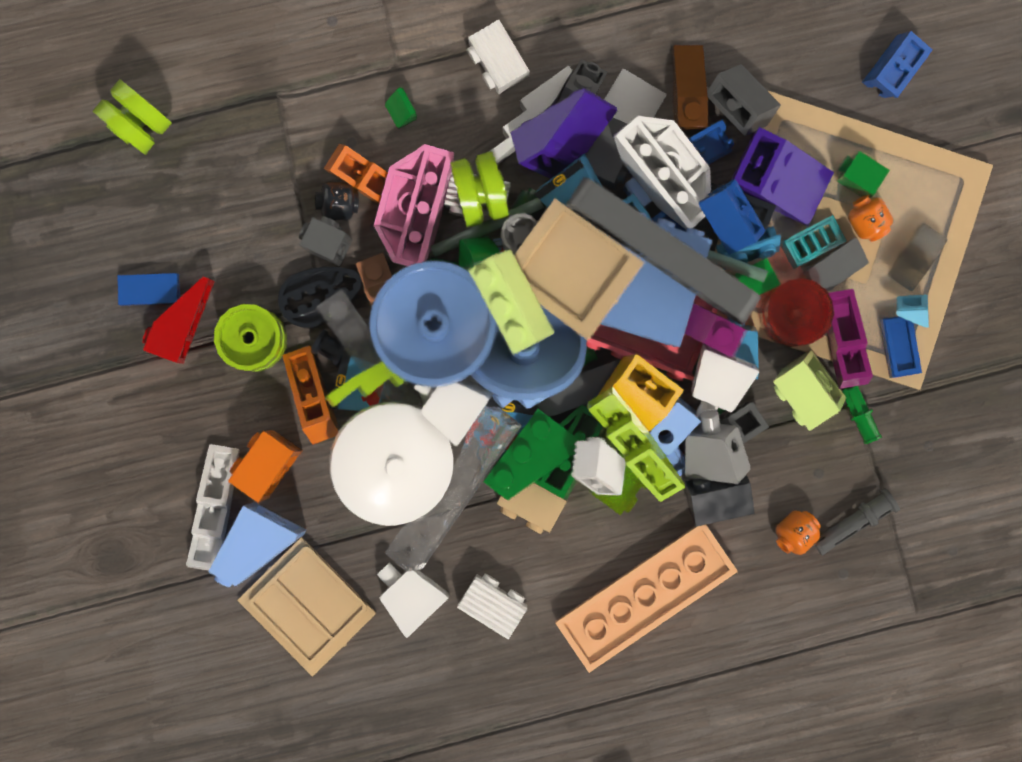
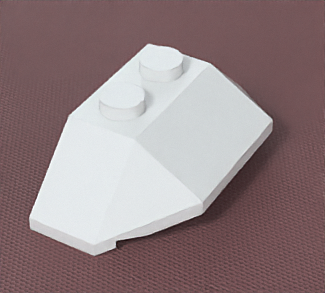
(665, 167)

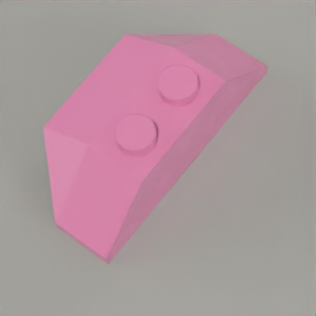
(413, 204)

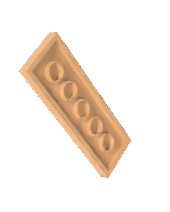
(645, 596)

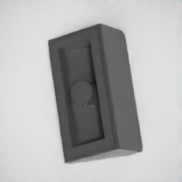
(838, 265)

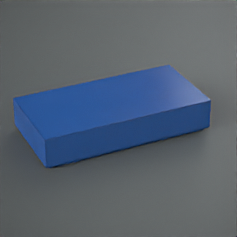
(148, 289)
(900, 347)

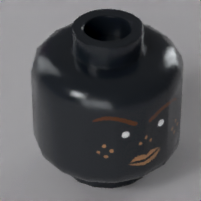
(337, 200)

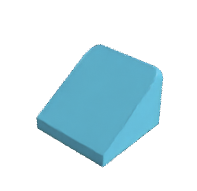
(913, 309)

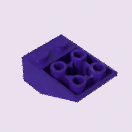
(562, 132)
(782, 176)

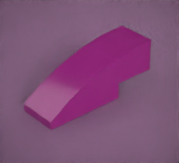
(848, 341)

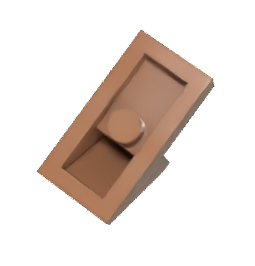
(374, 274)

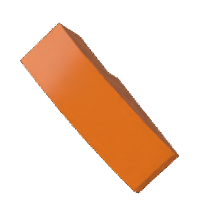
(358, 172)

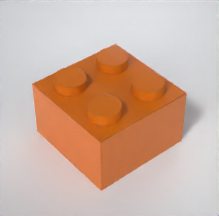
(263, 465)

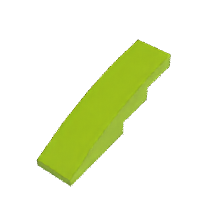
(365, 382)
(636, 444)

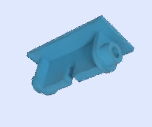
(763, 248)

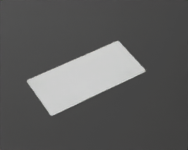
(633, 97)

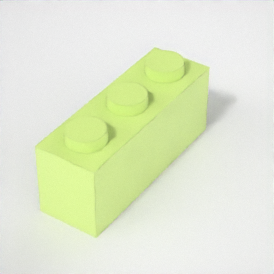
(511, 301)

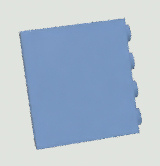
(654, 302)

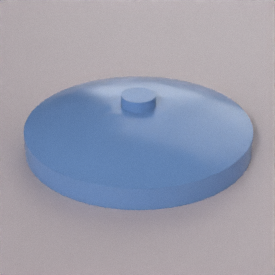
(432, 324)
(537, 370)

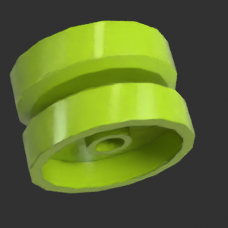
(131, 117)
(480, 189)
(238, 325)

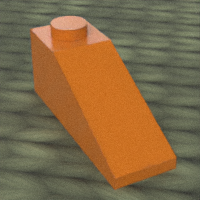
(309, 394)

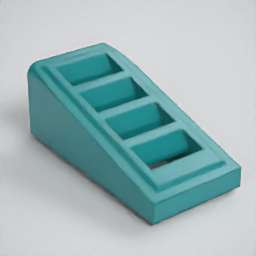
(792, 252)

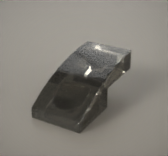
(917, 257)

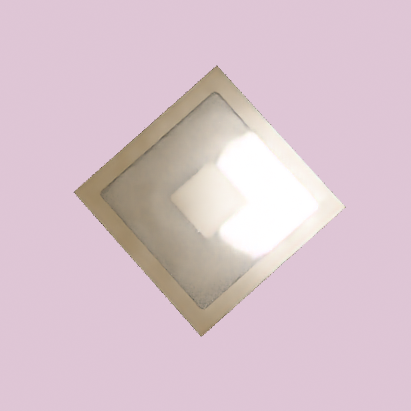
(920, 187)

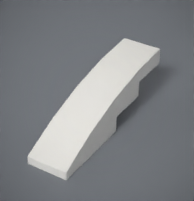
(532, 106)
(213, 507)

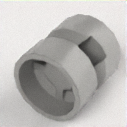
(516, 230)

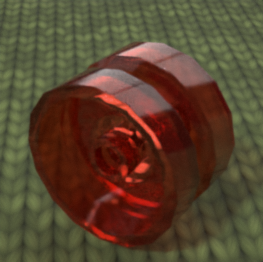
(814, 307)

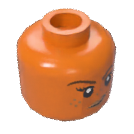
(870, 218)
(797, 532)

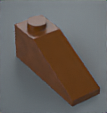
(689, 89)

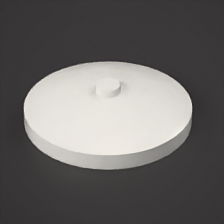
(390, 464)

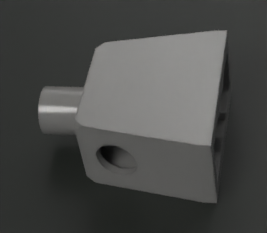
(715, 451)

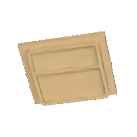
(575, 268)
(307, 606)

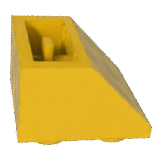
(643, 389)

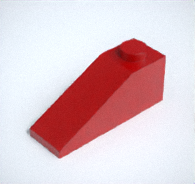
(175, 328)

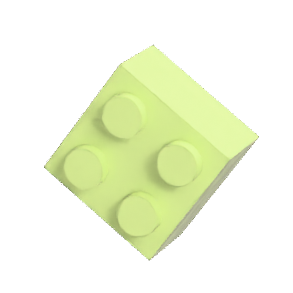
(809, 390)

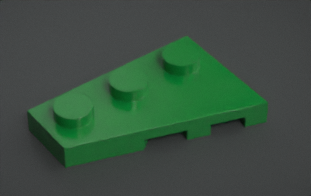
(532, 455)

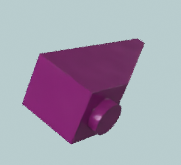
(715, 331)

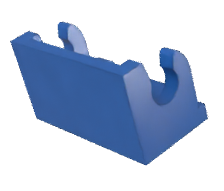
(898, 65)
(712, 142)
(732, 217)

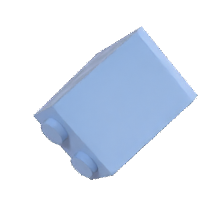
(252, 543)

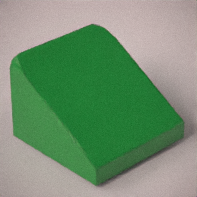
(400, 108)

